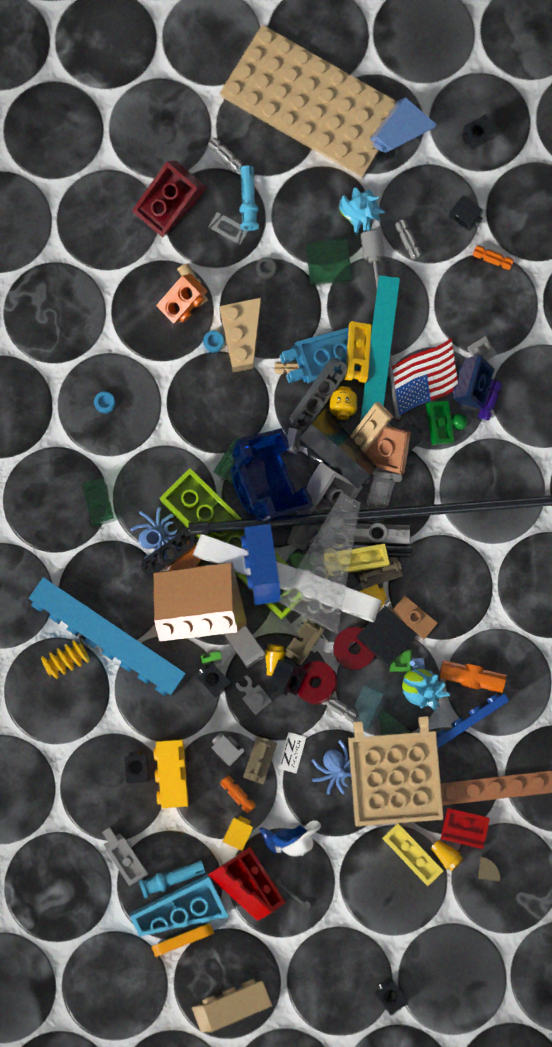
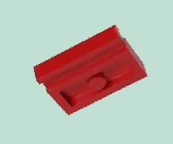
(465, 828)

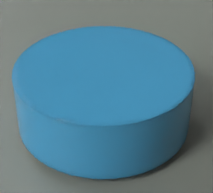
(214, 341)
(104, 402)

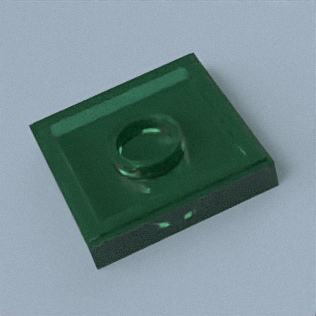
(328, 262)

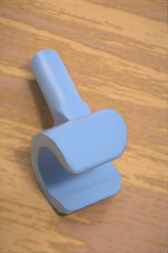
(417, 663)

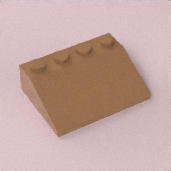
(197, 602)

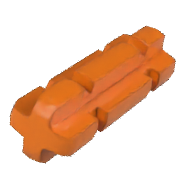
(493, 257)
(237, 794)

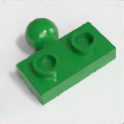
(441, 422)

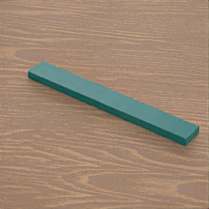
(380, 342)

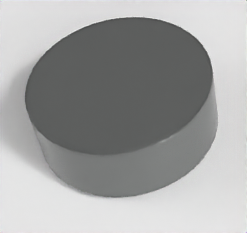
(266, 268)

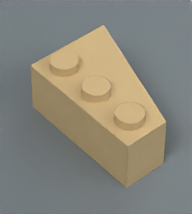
(241, 329)
(231, 1006)

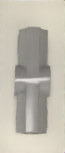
(391, 534)

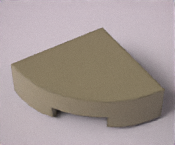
(488, 870)

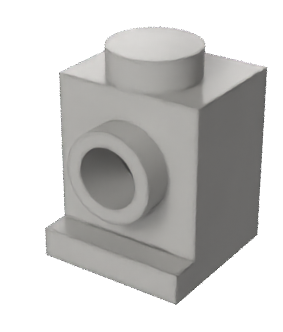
(226, 748)

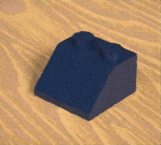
(473, 382)

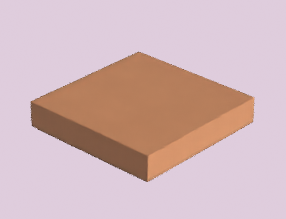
(390, 449)

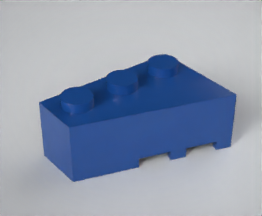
(262, 564)

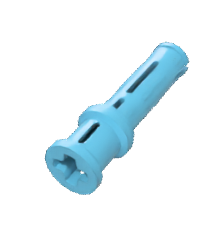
(248, 205)
(161, 882)

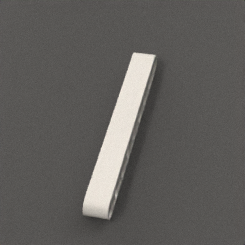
(221, 552)

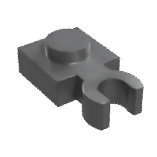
(255, 697)

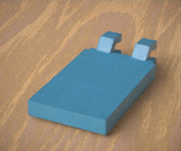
(315, 353)

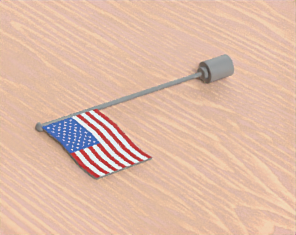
(421, 375)

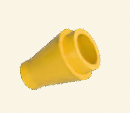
(273, 654)
(448, 856)

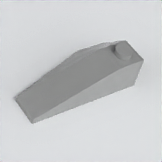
(324, 490)

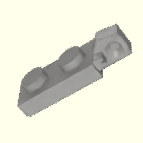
(124, 857)

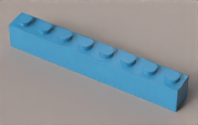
(106, 636)

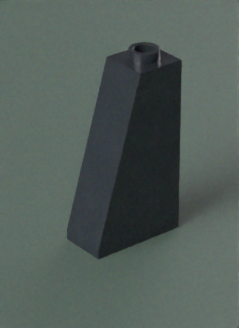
(339, 449)

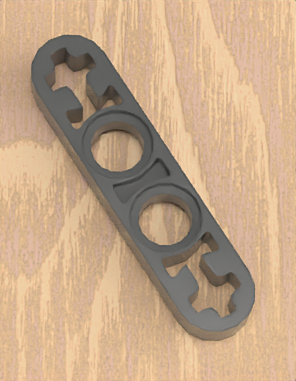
(315, 393)

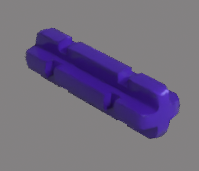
(491, 399)

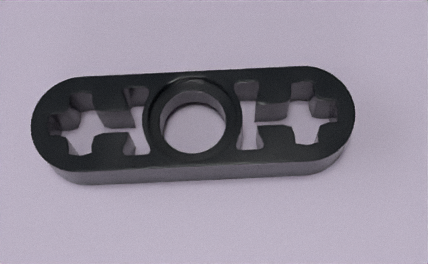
(152, 557)

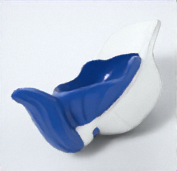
(291, 841)

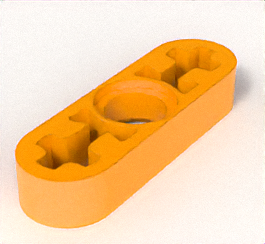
(182, 939)

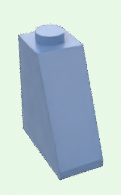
(400, 126)

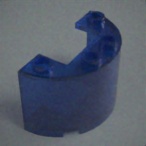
(263, 478)

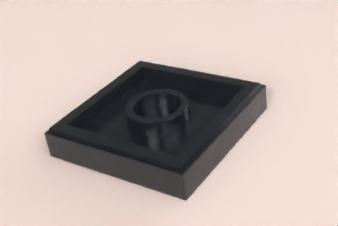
(386, 636)

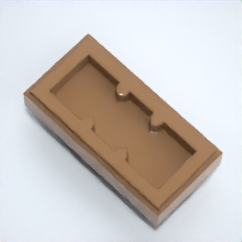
(414, 617)

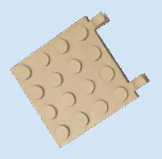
(395, 777)

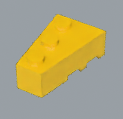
(171, 774)

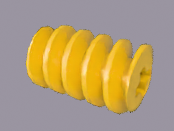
(65, 659)

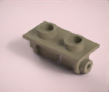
(380, 575)
(300, 649)
(260, 760)

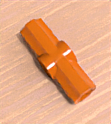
(472, 676)

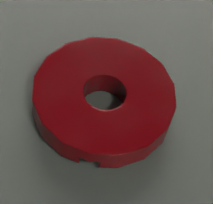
(342, 653)
(328, 684)

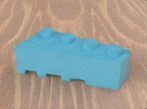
(182, 907)

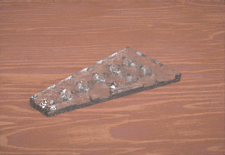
(322, 575)

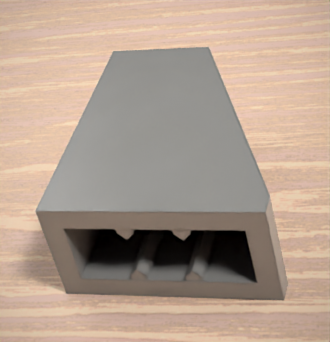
(245, 646)

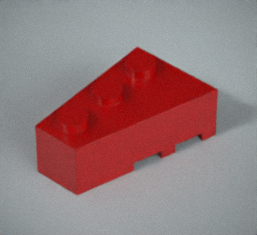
(248, 884)

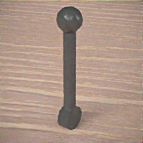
(305, 904)

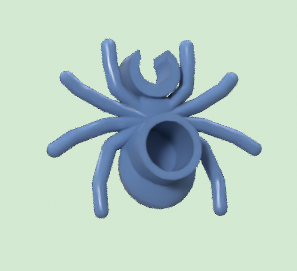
(157, 533)
(337, 767)

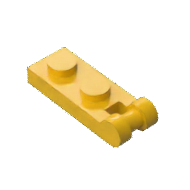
(358, 351)

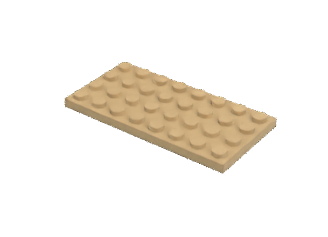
(308, 100)

